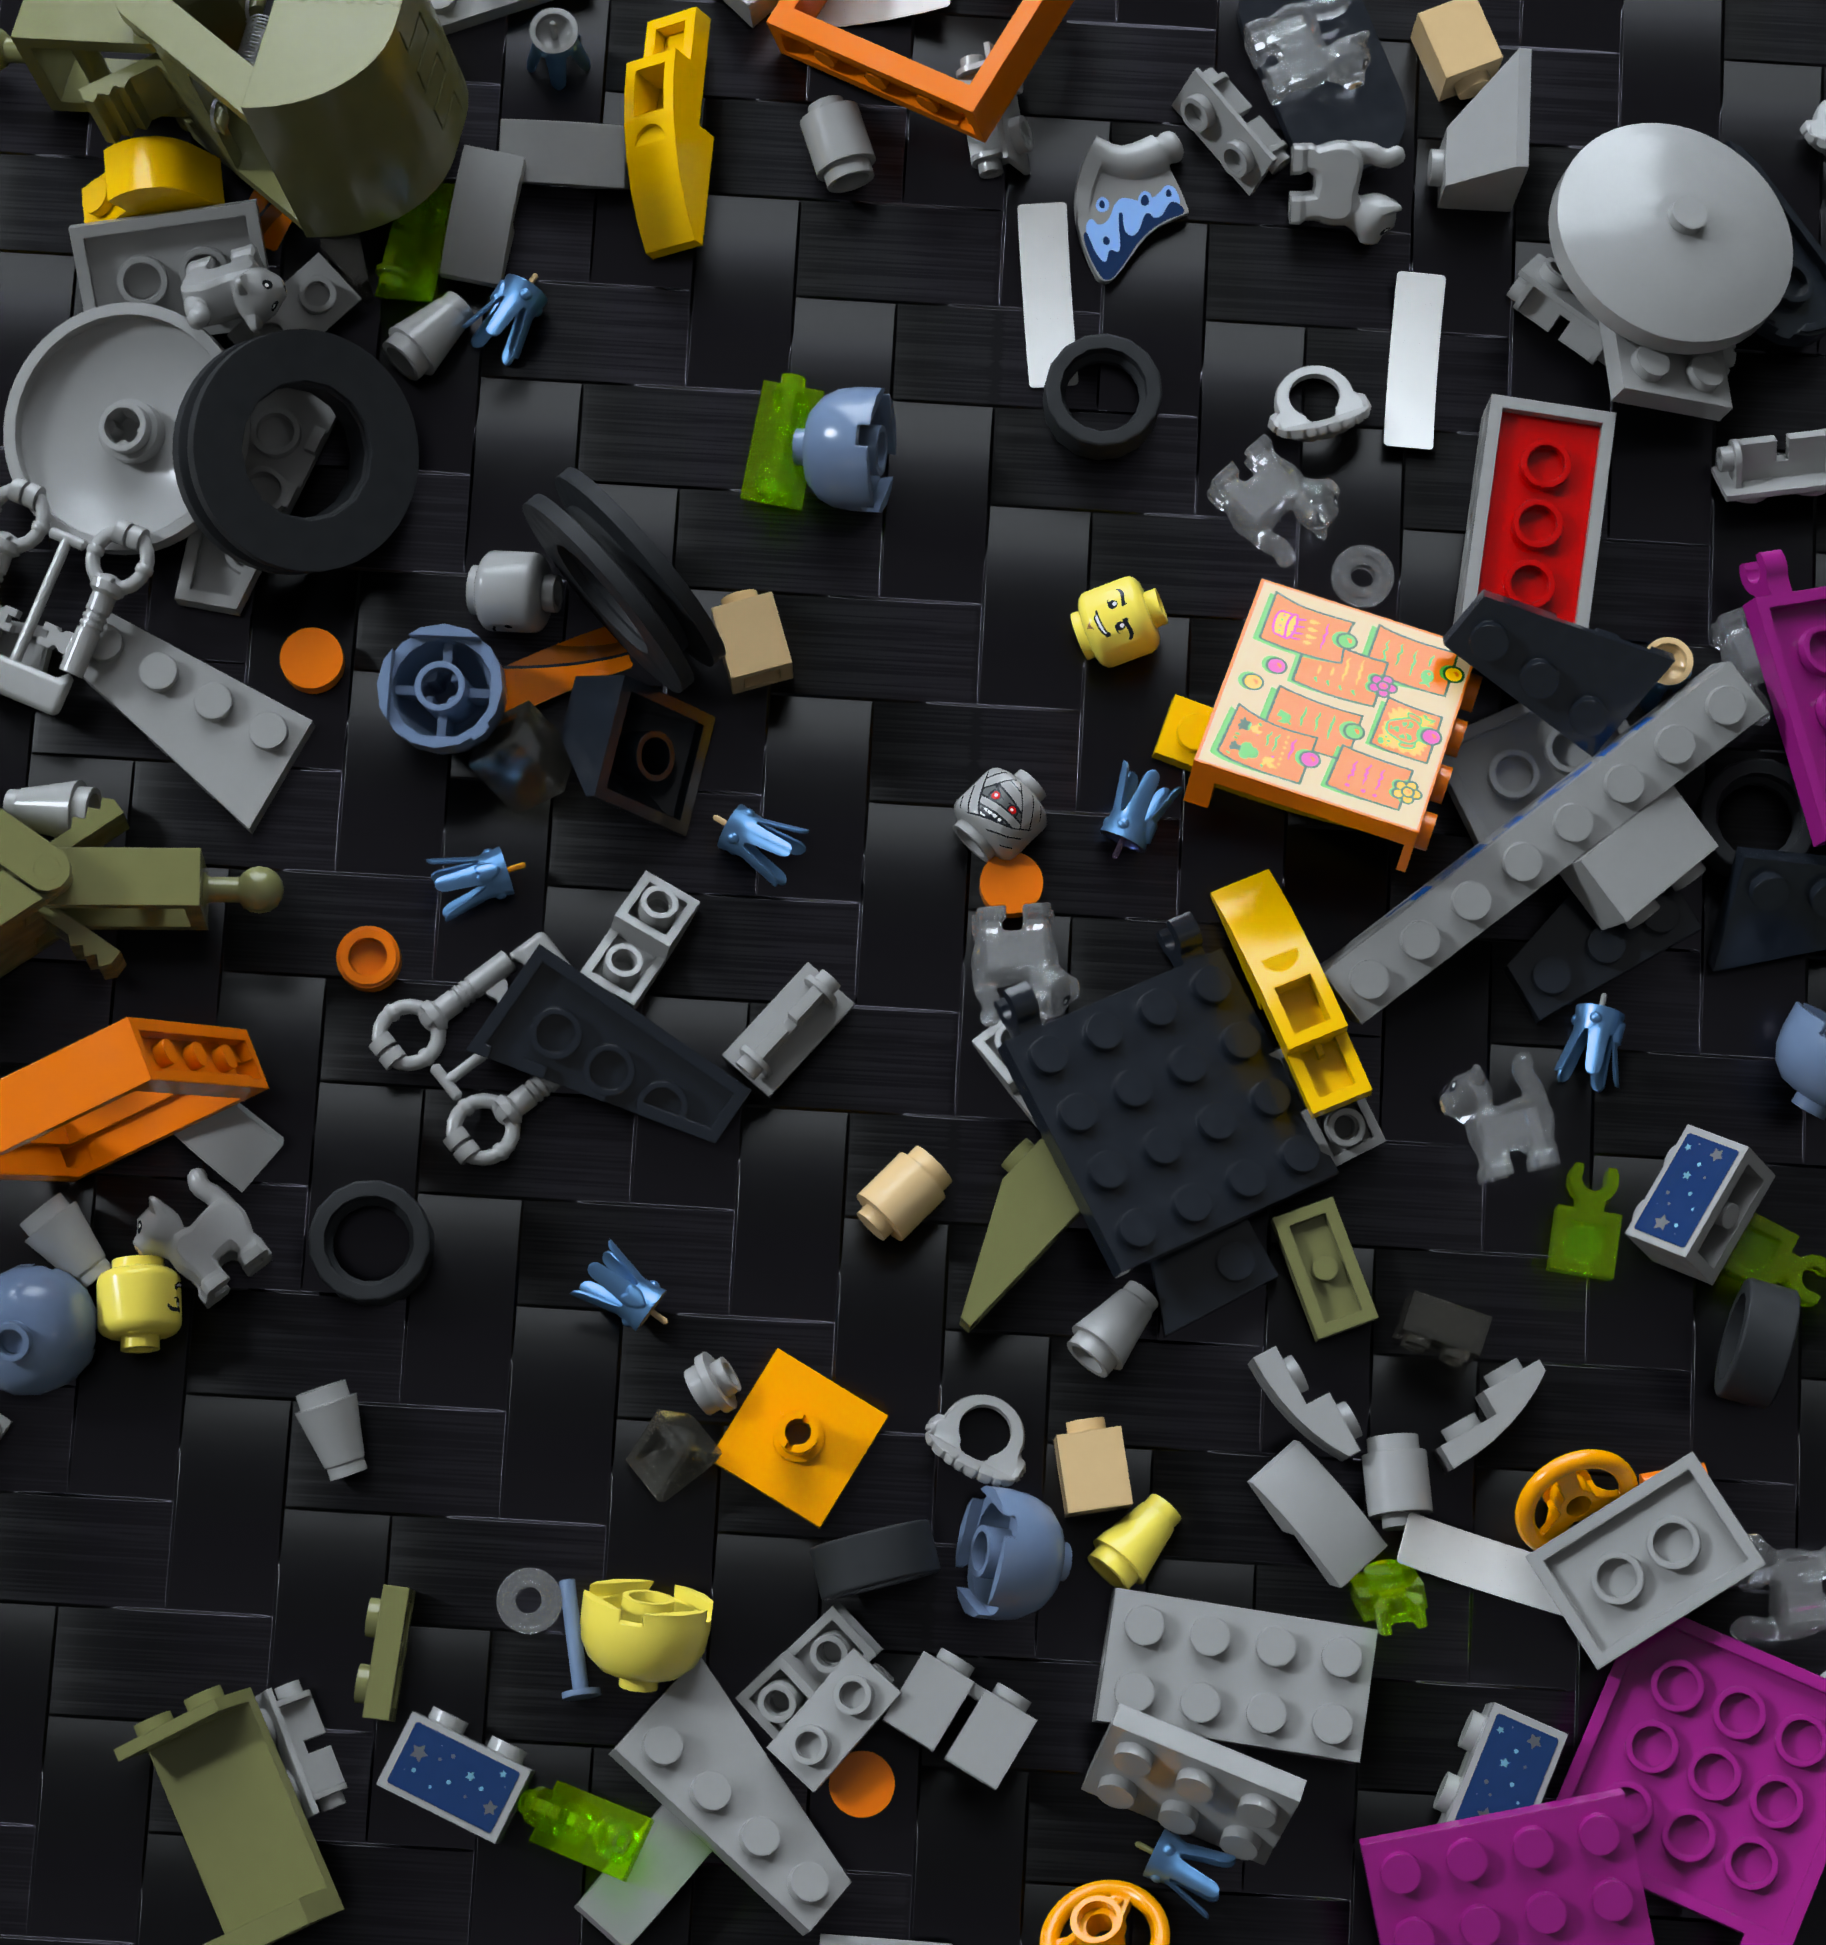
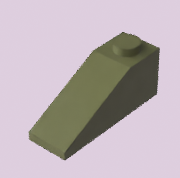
(1025, 1222)

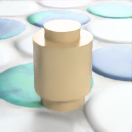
(903, 1194)

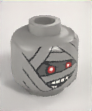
(1000, 814)

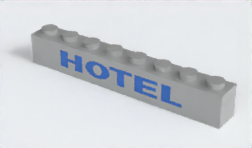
(1541, 840)

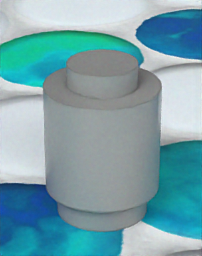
(838, 143)
(1396, 1479)

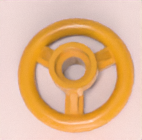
(1569, 1493)
(1101, 1908)

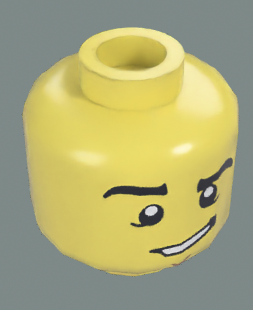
(1118, 621)
(139, 1303)

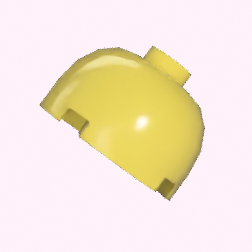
(644, 1632)

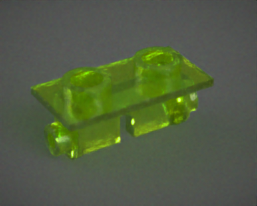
(416, 249)
(770, 467)
(585, 1828)

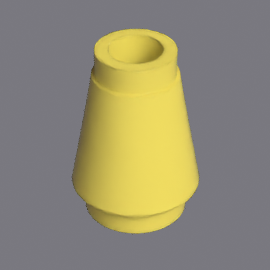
(1134, 1543)

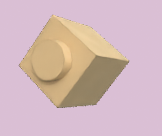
(1456, 48)
(752, 640)
(1092, 1468)

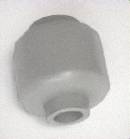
(513, 591)

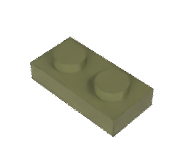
(1324, 1269)
(389, 1623)

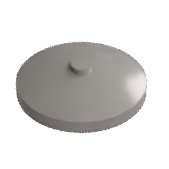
(1670, 238)
(100, 417)

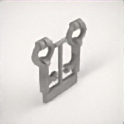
(30, 684)
(434, 1016)

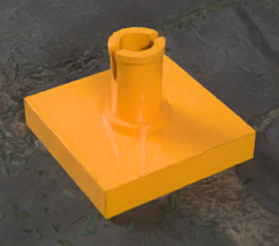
(799, 1438)

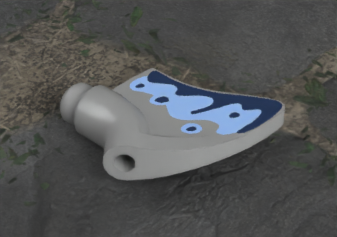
(1124, 198)

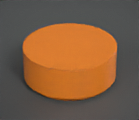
(312, 660)
(1011, 883)
(369, 959)
(862, 1784)

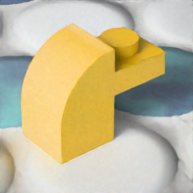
(152, 177)

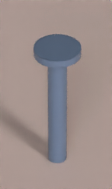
(575, 1646)

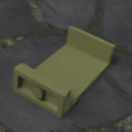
(238, 1816)

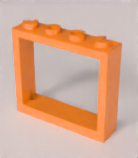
(961, 106)
(120, 1095)

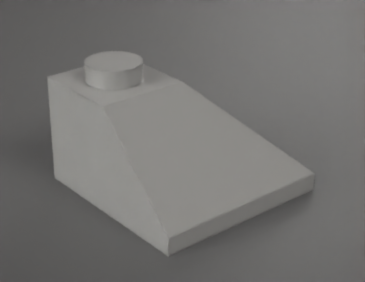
(1487, 144)

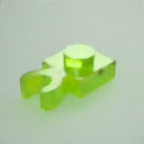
(1585, 1236)
(1767, 1255)
(1389, 1595)

